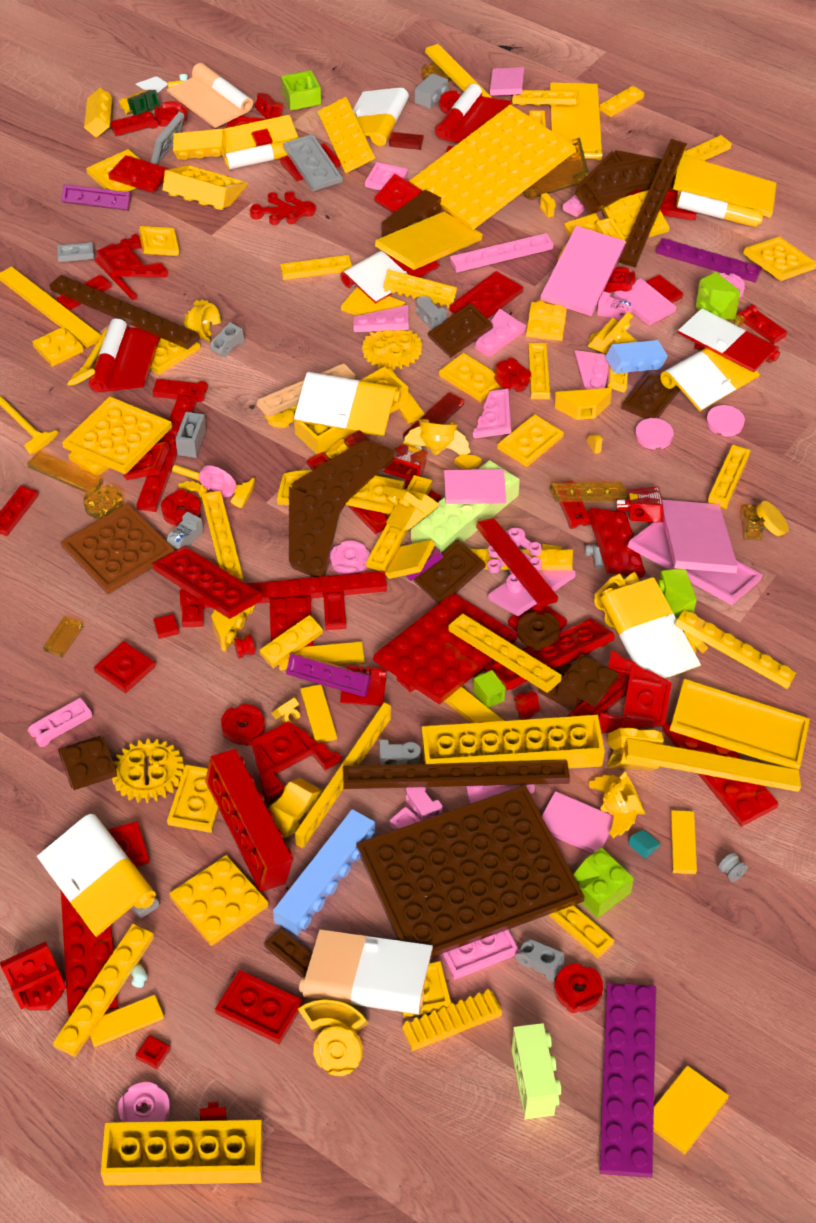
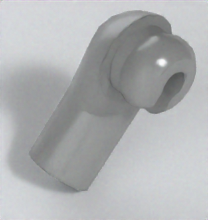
(594, 551)

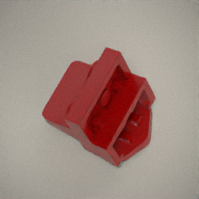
(34, 978)

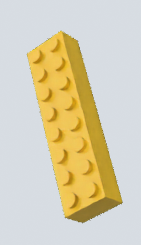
(545, 739)

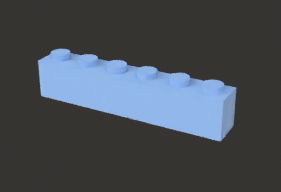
(323, 873)

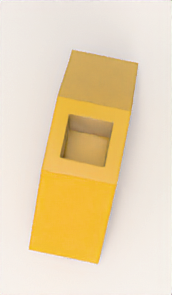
(583, 403)
(226, 629)

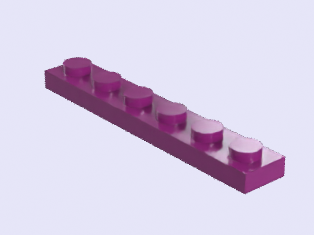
(708, 260)

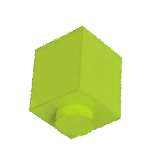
(489, 689)

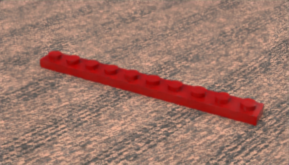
(309, 587)

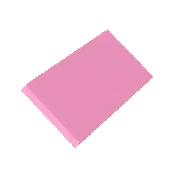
(583, 270)
(698, 536)
(726, 586)

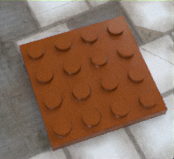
(117, 548)

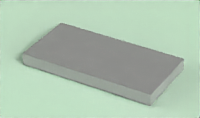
(312, 162)

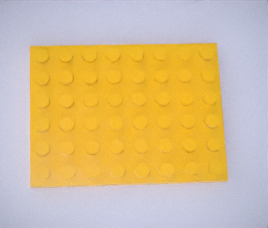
(493, 166)

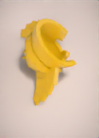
(199, 318)
(438, 437)
(619, 801)

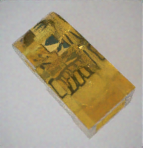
(751, 523)

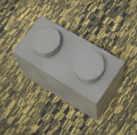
(430, 90)
(191, 434)

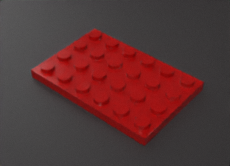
(435, 658)

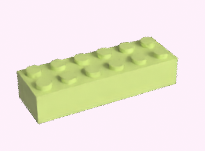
(460, 520)

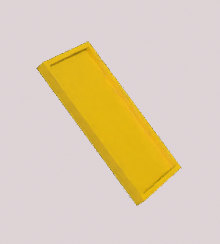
(725, 185)
(428, 240)
(740, 725)

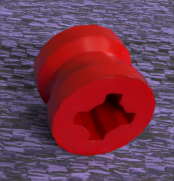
(244, 646)

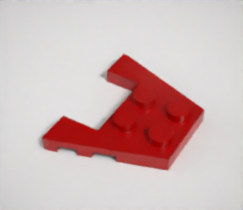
(122, 261)
(644, 701)
(284, 748)

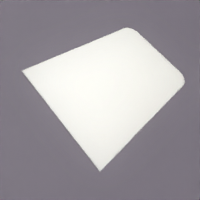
(152, 84)

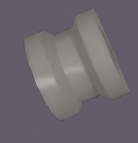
(732, 867)

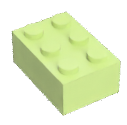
(535, 1071)

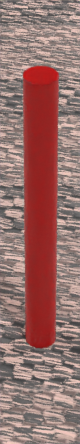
(119, 282)

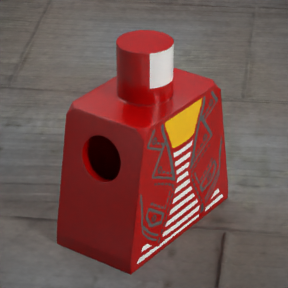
(408, 462)
(642, 504)

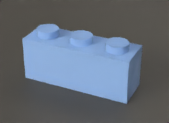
(636, 356)

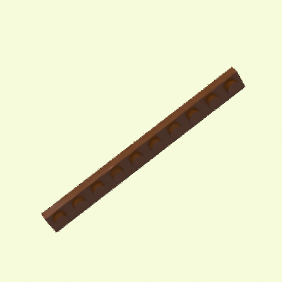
(652, 203)
(121, 310)
(455, 774)

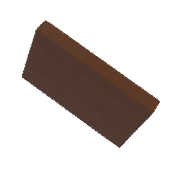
(460, 330)
(649, 397)
(451, 572)

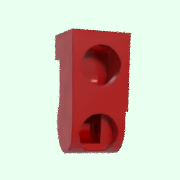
(267, 106)

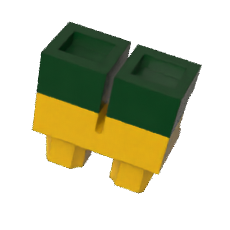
(140, 102)

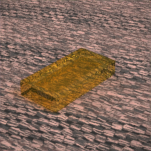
(63, 637)

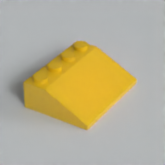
(203, 186)

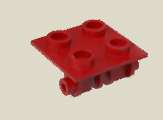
(376, 688)

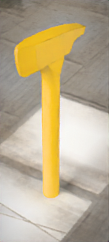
(85, 371)
(39, 439)
(241, 493)

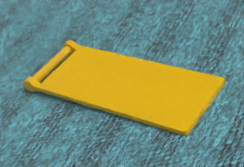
(580, 119)

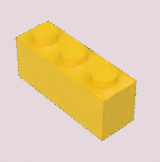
(98, 112)
(199, 144)

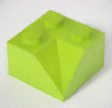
(300, 90)
(718, 296)
(677, 590)
(602, 882)

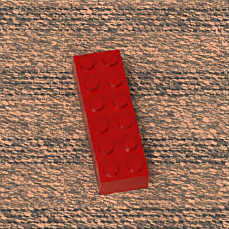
(248, 820)

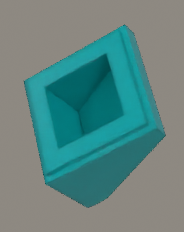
(643, 843)

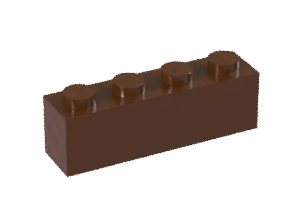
(418, 209)

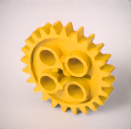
(392, 348)
(164, 770)

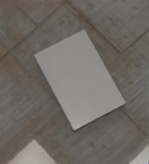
(165, 139)

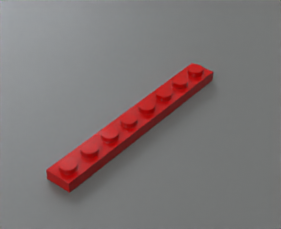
(156, 484)

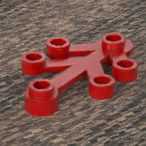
(283, 209)

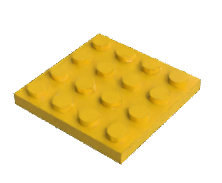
(117, 435)

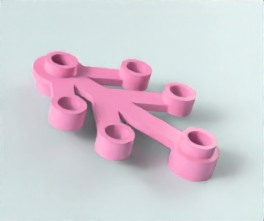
(518, 538)

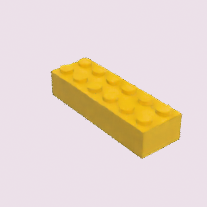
(322, 438)
(182, 1152)

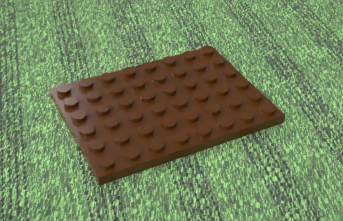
(469, 872)

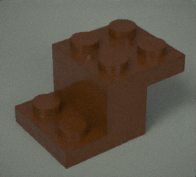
(581, 682)
(87, 762)

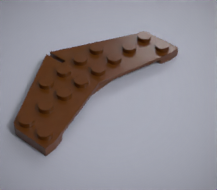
(615, 178)
(320, 498)

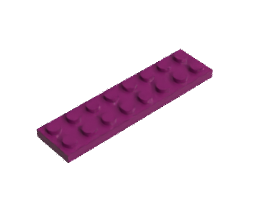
(628, 1081)

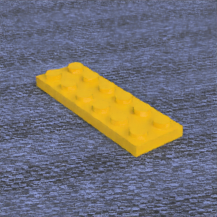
(346, 135)

